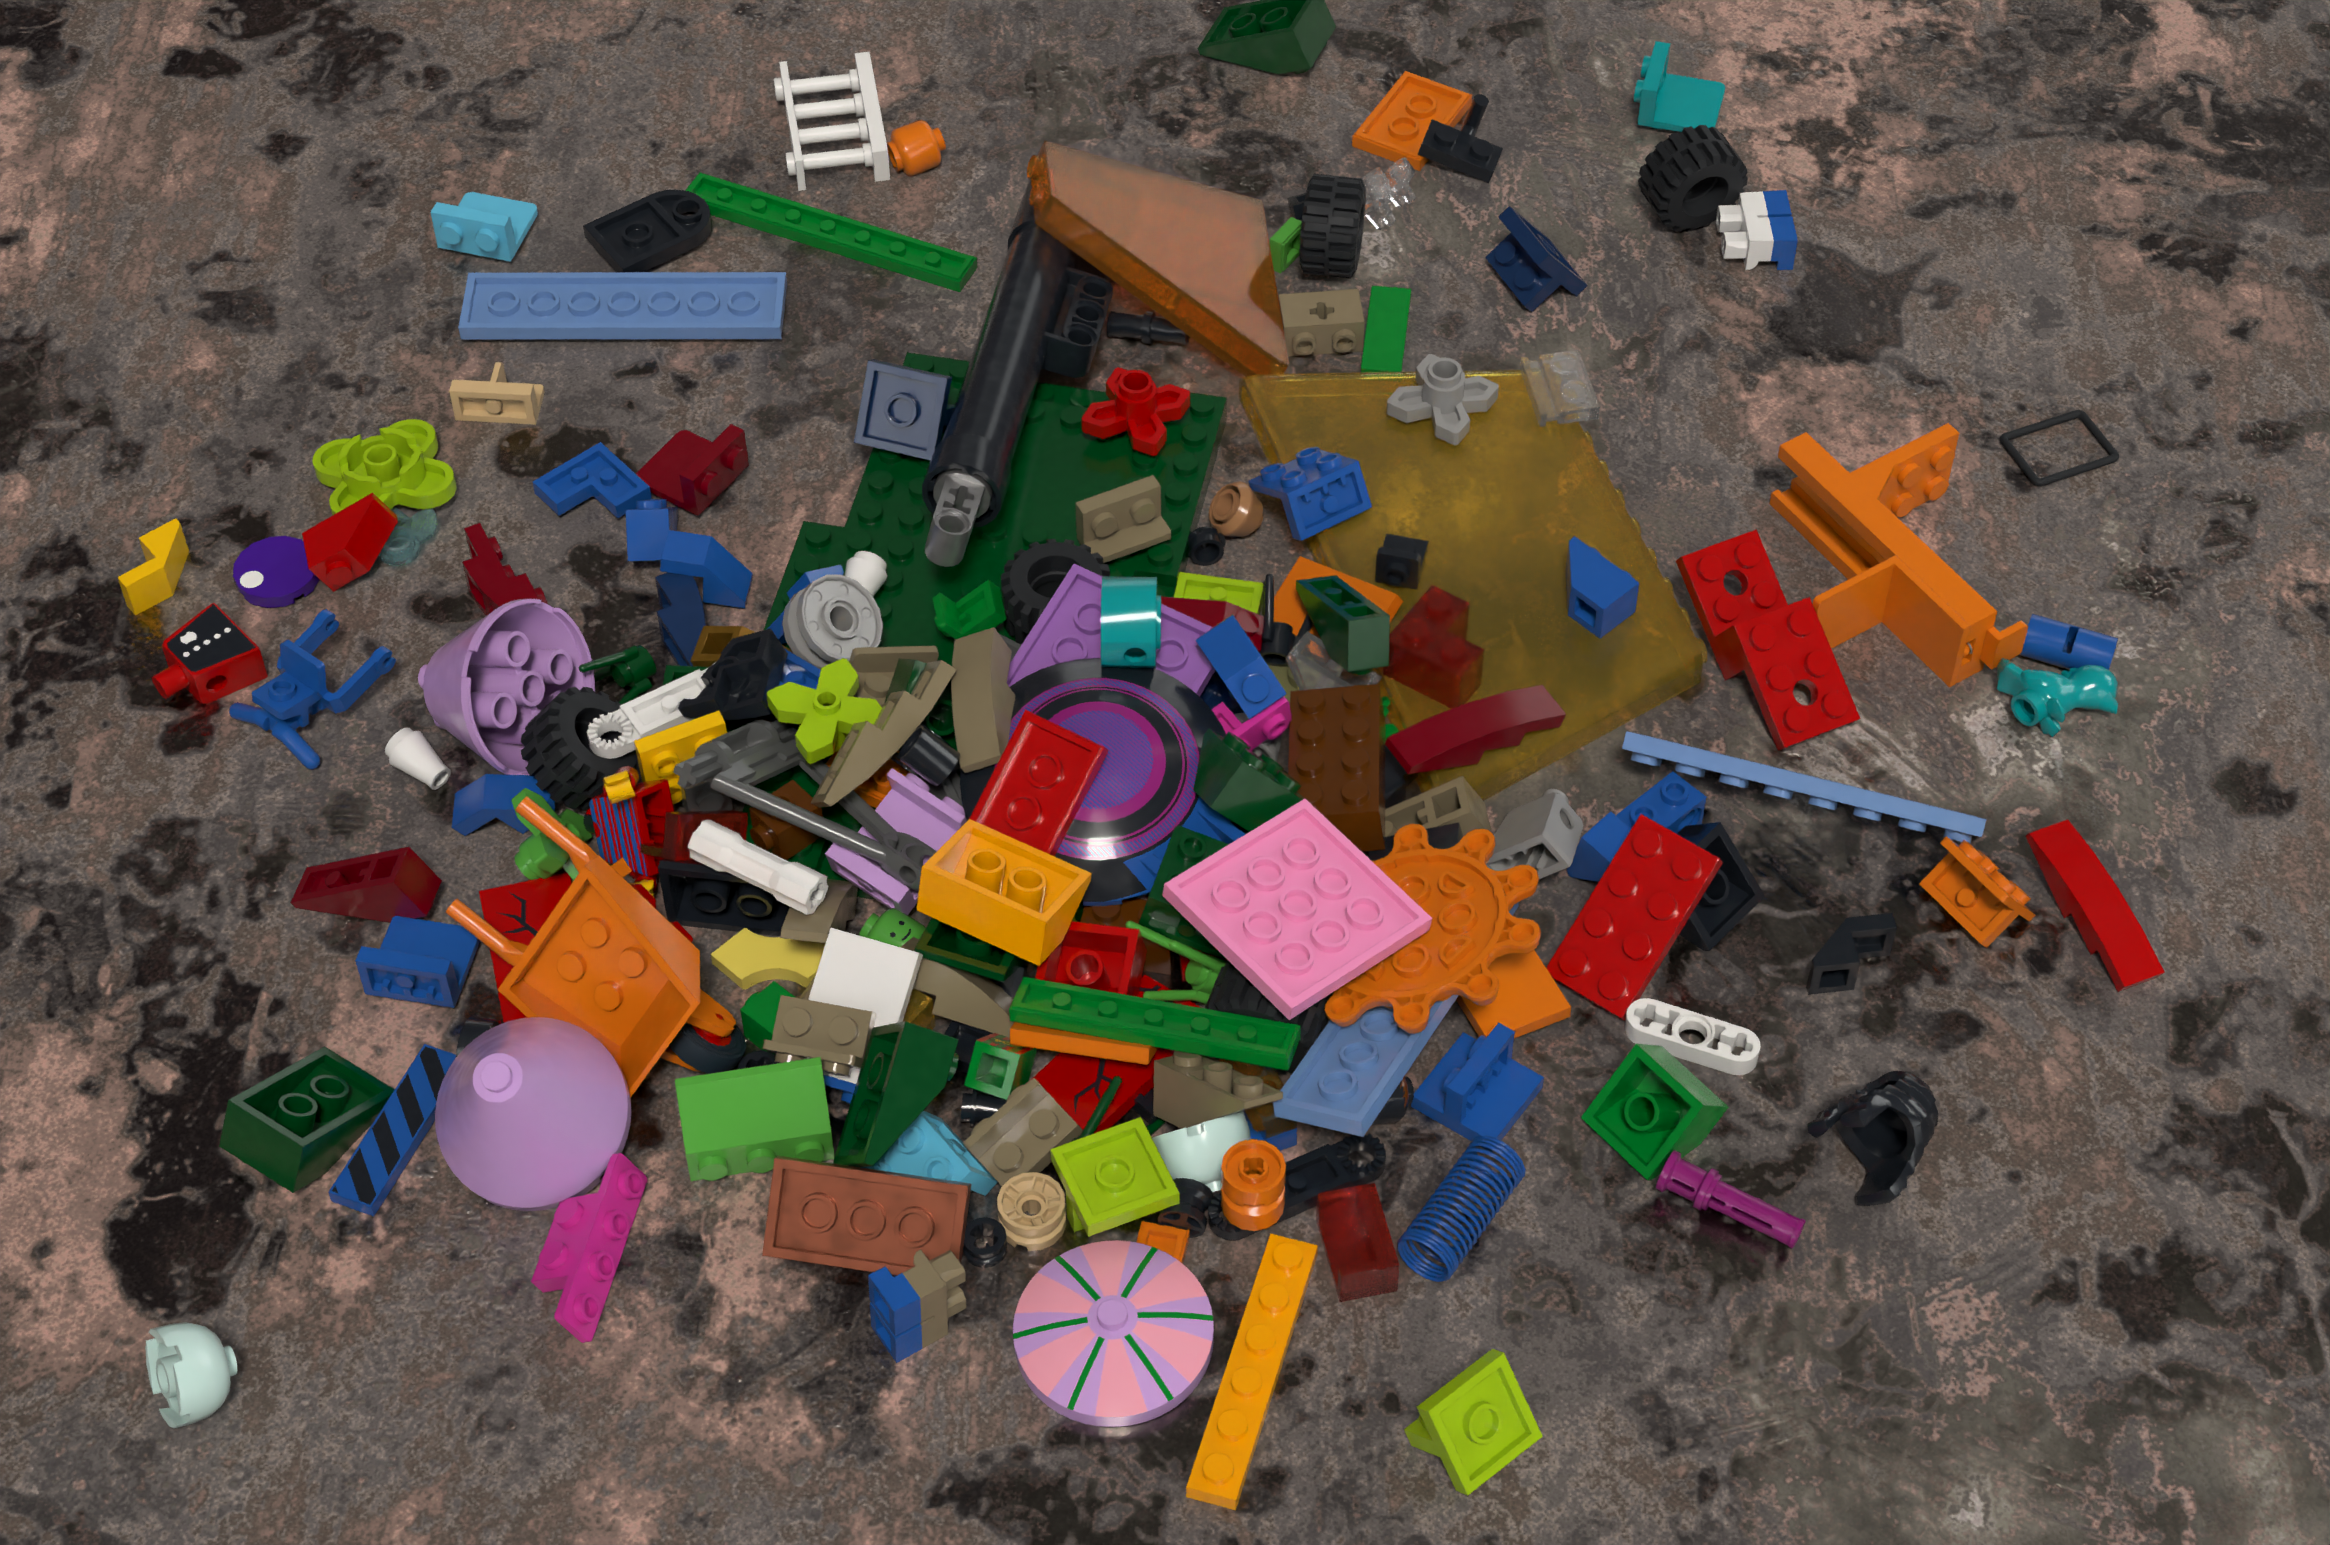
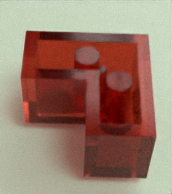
(1432, 650)

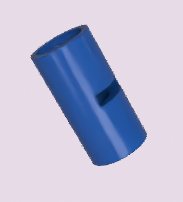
(2067, 644)

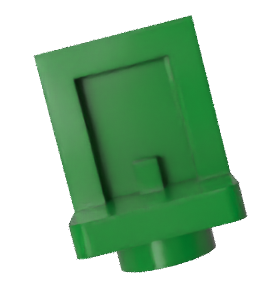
(972, 613)

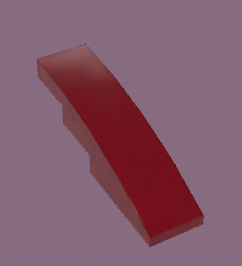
(1466, 731)

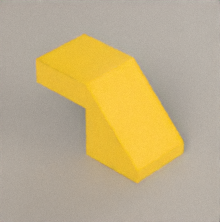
(157, 577)

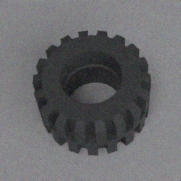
(1692, 177)
(1332, 225)
(1036, 577)
(560, 747)
(1239, 996)

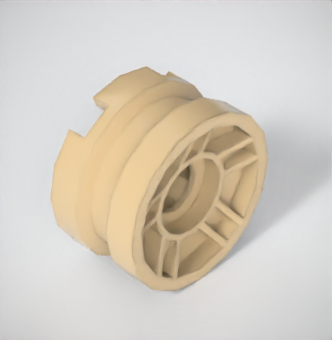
(1039, 1196)

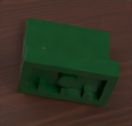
(1183, 851)

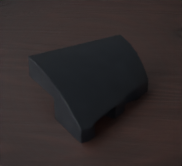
(740, 679)

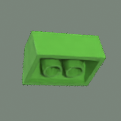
(752, 1115)

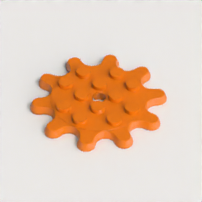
(1464, 938)

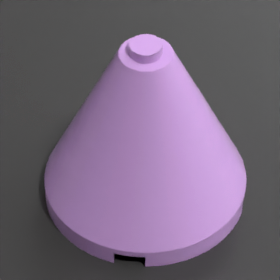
(532, 1113)

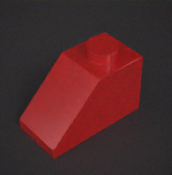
(348, 541)

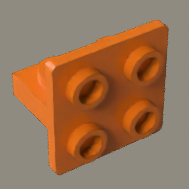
(1975, 892)

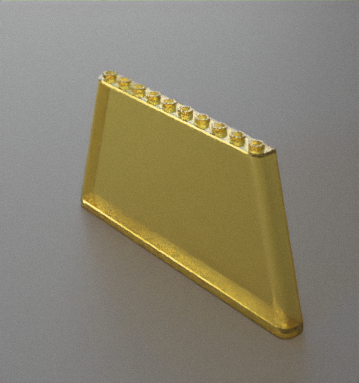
(1498, 539)

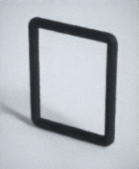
(2113, 454)

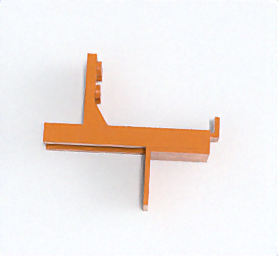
(1886, 564)

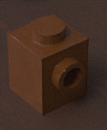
(778, 835)

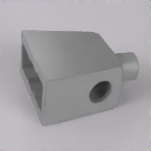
(1538, 835)

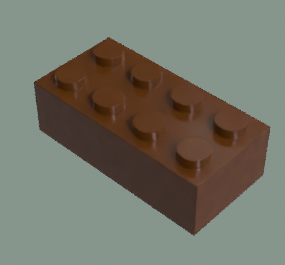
(1341, 758)

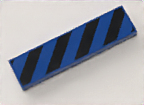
(393, 1134)

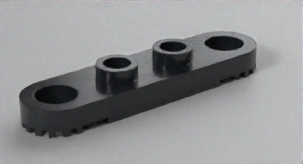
(1312, 1174)

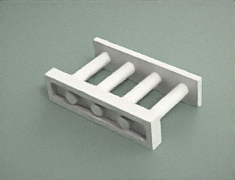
(864, 104)

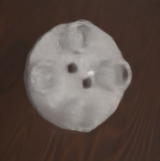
(1387, 187)

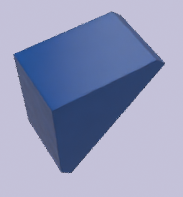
(1598, 848)

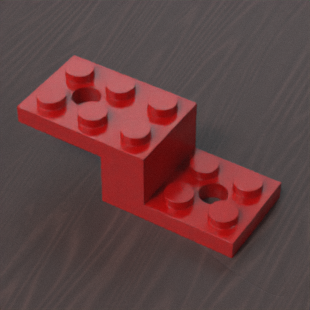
(1767, 639)

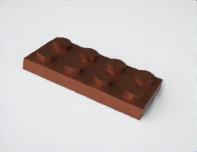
(861, 1216)

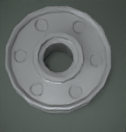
(831, 602)

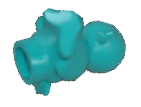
(2050, 696)

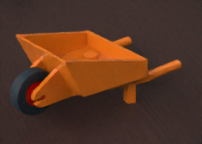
(613, 969)

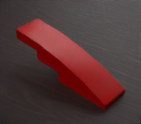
(2095, 903)

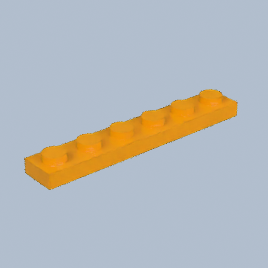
(1252, 1372)

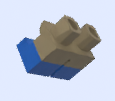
(916, 1304)

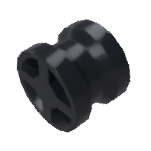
(1189, 1214)

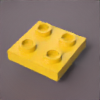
(663, 750)

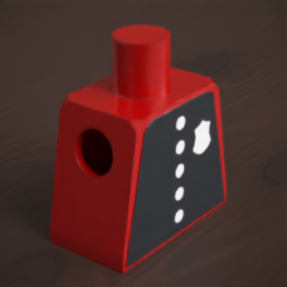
(209, 658)

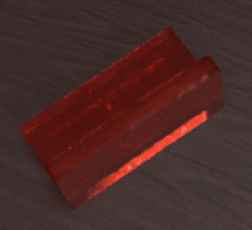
(681, 825)

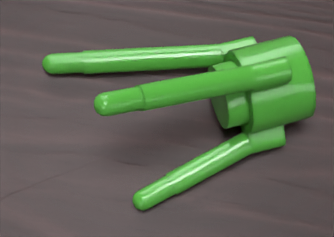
(1200, 971)

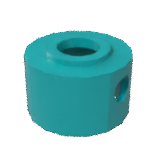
(1130, 622)

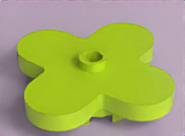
(391, 465)

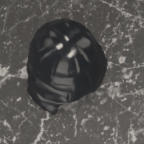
(1885, 1129)

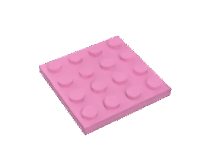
(1297, 908)

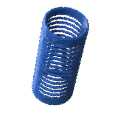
(1486, 1174)

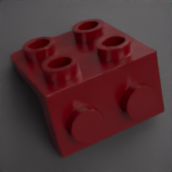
(695, 470)

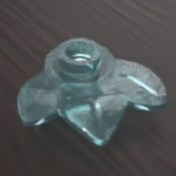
(408, 535)

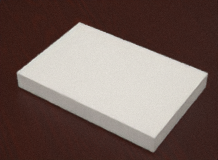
(865, 977)

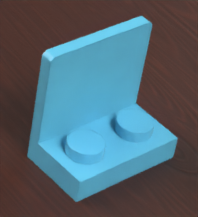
(935, 1151)

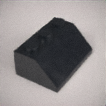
(717, 900)

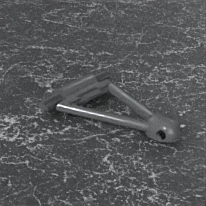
(766, 749)

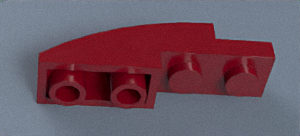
(487, 578)

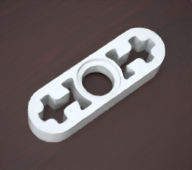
(1702, 1053)

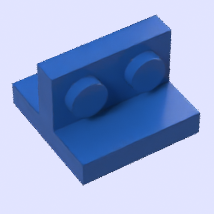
(1479, 1086)

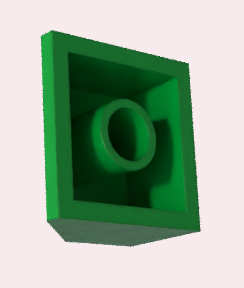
(1653, 1109)

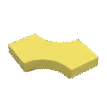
(758, 958)

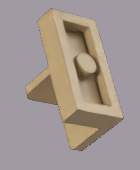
(496, 399)

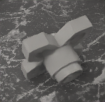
(1444, 397)

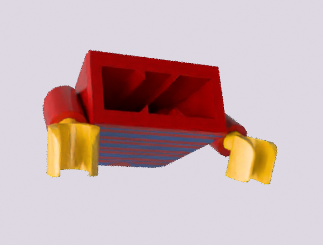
(629, 816)

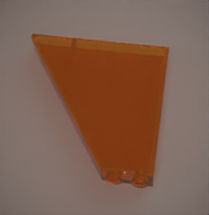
(1172, 244)

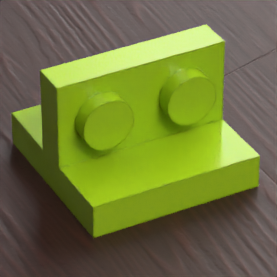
(1113, 1177)
(1476, 1422)

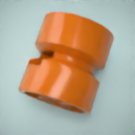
(1253, 1184)

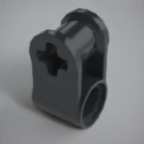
(927, 756)

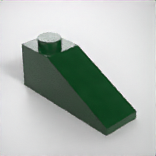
(1347, 623)

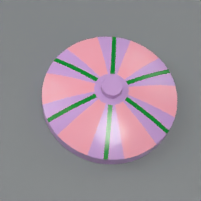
(1113, 1333)

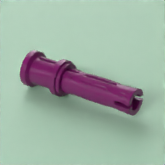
(1708, 1190)

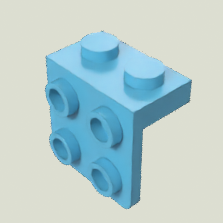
(483, 225)

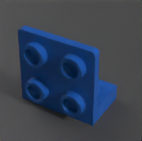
(1315, 490)
(418, 962)

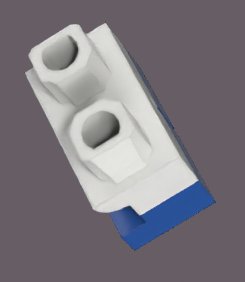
(1758, 229)

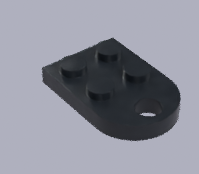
(650, 230)

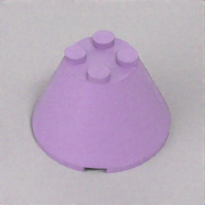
(502, 675)

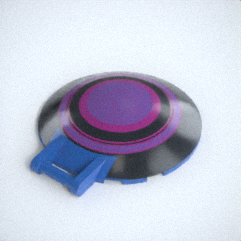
(1145, 780)

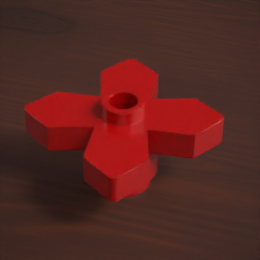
(1136, 408)

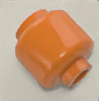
(915, 148)

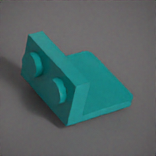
(1672, 99)

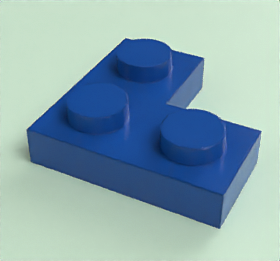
(591, 474)

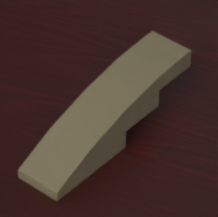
(872, 745)

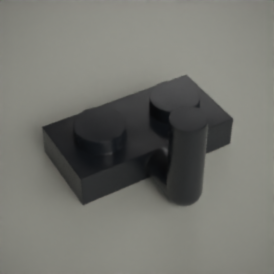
(1460, 147)

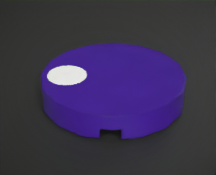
(274, 572)

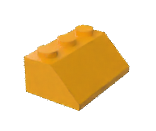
(1002, 891)

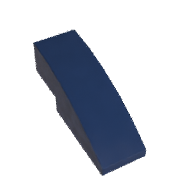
(680, 616)

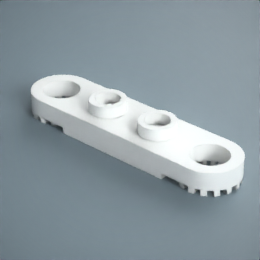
(644, 716)

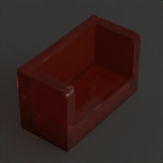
(1357, 1242)

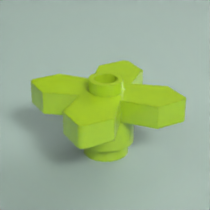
(823, 712)

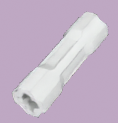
(787, 881)

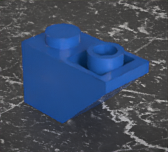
(648, 528)
(1597, 590)

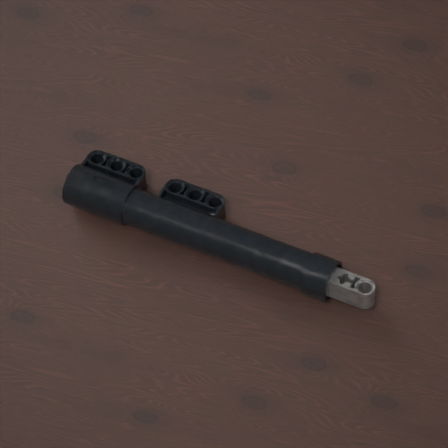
(1039, 318)

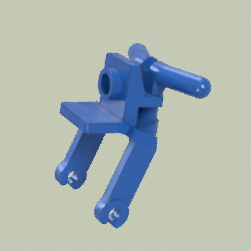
(303, 690)

